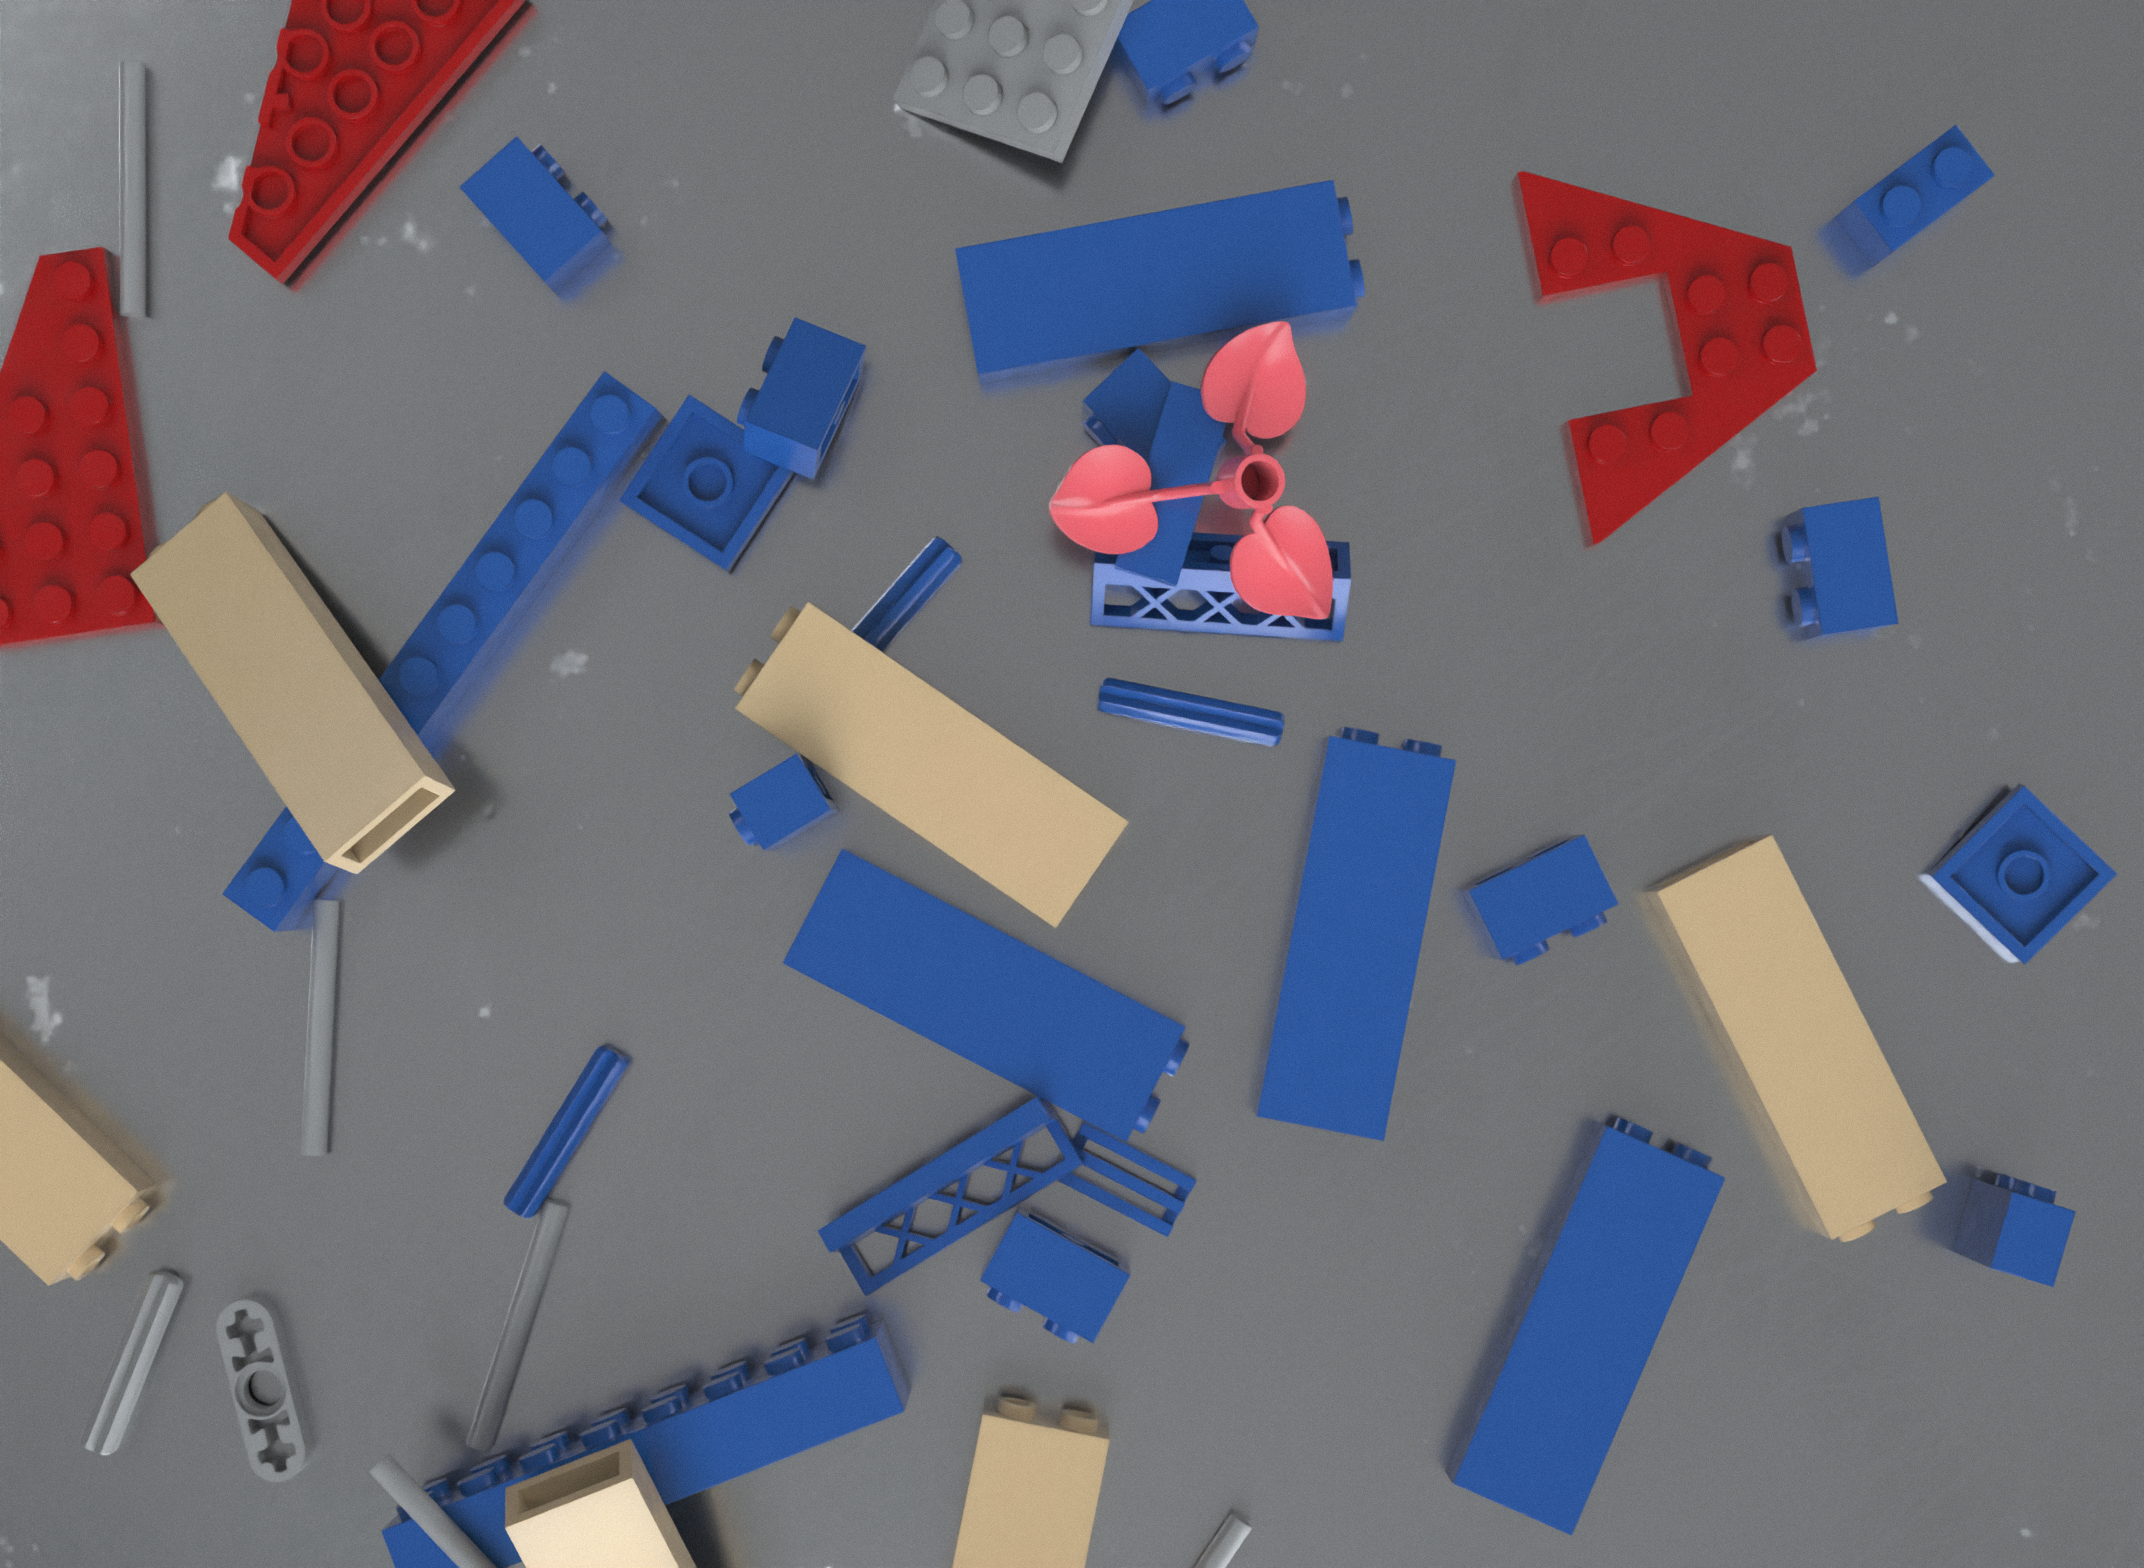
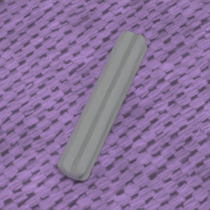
(132, 1362)

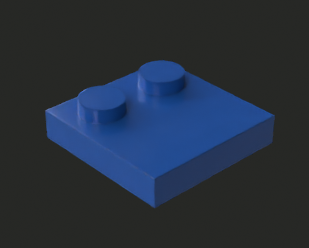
(705, 484)
(2022, 873)

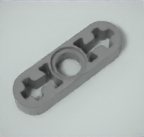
(290, 1430)

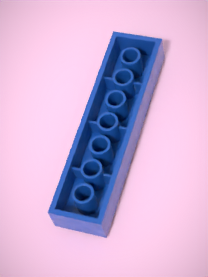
(692, 1438)

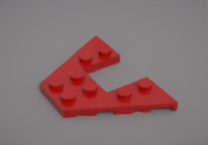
(1732, 321)

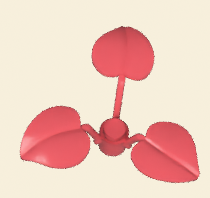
(1261, 390)

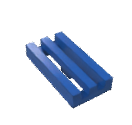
(1173, 1204)

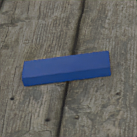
(1179, 456)

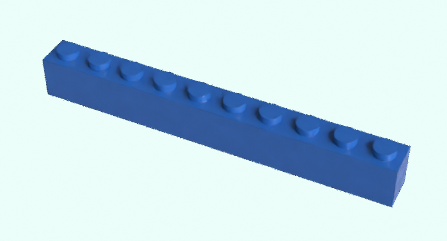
(473, 616)

